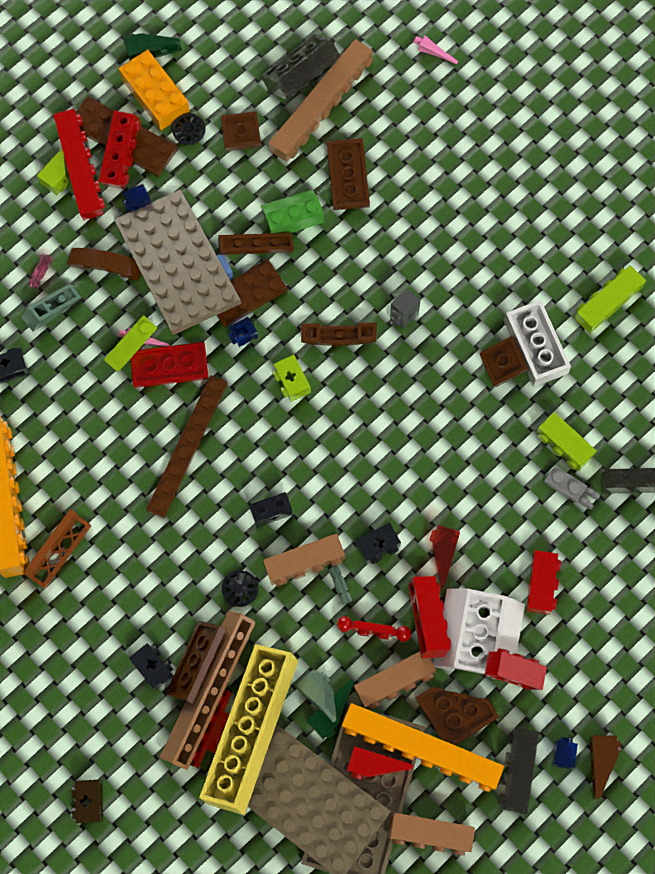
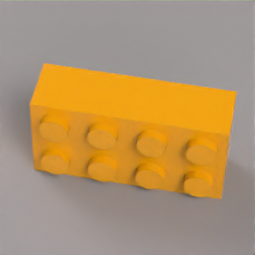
(154, 89)

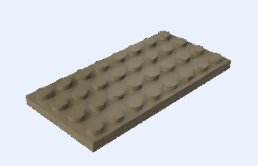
(177, 262)
(387, 789)
(315, 804)

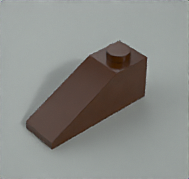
(603, 757)

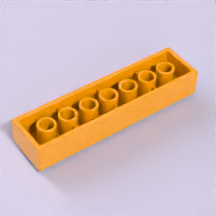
(12, 542)

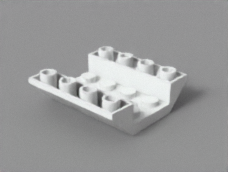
(470, 630)

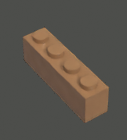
(304, 560)
(393, 680)
(430, 832)

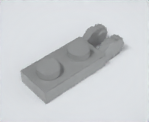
(570, 487)

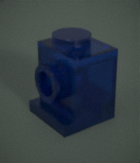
(243, 326)

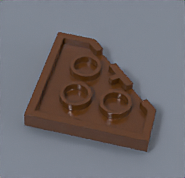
(455, 714)

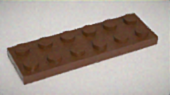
(151, 151)

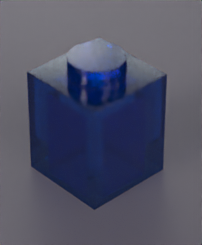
(136, 198)
(564, 753)

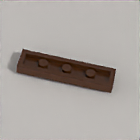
(255, 243)

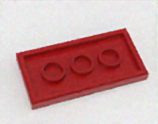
(169, 365)

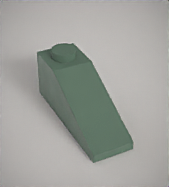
(50, 307)
(319, 692)

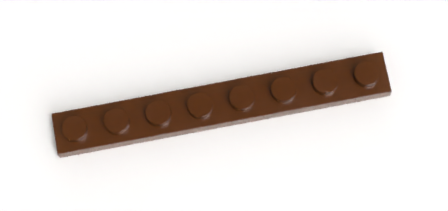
(187, 447)

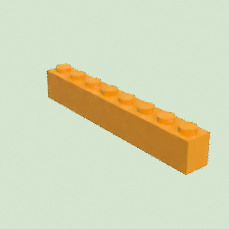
(423, 747)

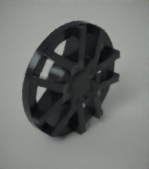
(188, 129)
(240, 588)

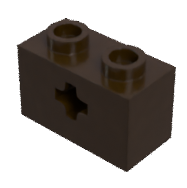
(93, 790)

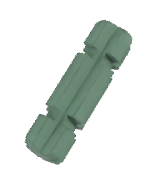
(340, 585)

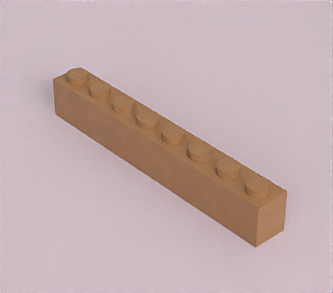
(321, 100)
(196, 716)

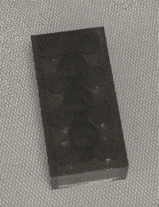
(300, 66)

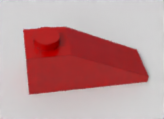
(370, 764)

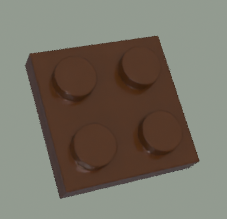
(241, 131)
(504, 361)

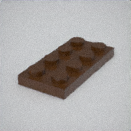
(348, 174)
(254, 289)
(195, 661)

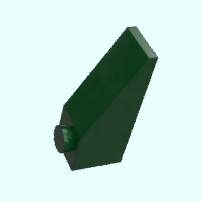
(157, 45)
(321, 723)

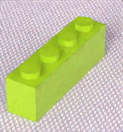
(609, 299)

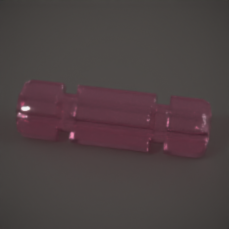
(40, 271)

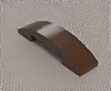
(104, 261)
(339, 335)

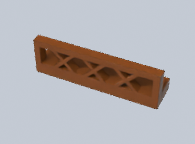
(51, 545)

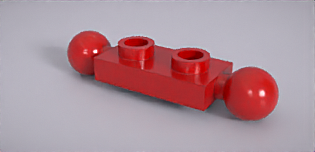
(383, 632)

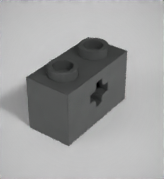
(404, 308)

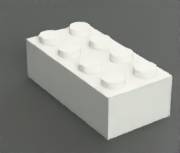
(537, 343)

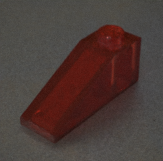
(443, 549)

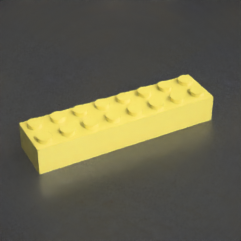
(249, 729)

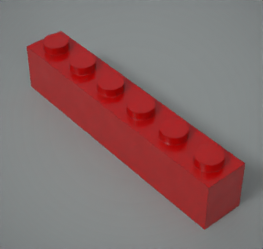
(79, 165)

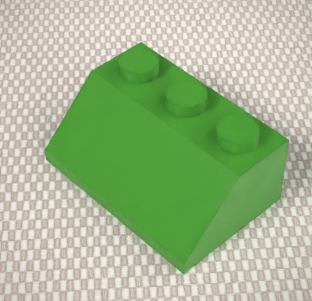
(293, 213)

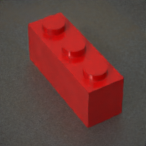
(543, 582)
(515, 669)

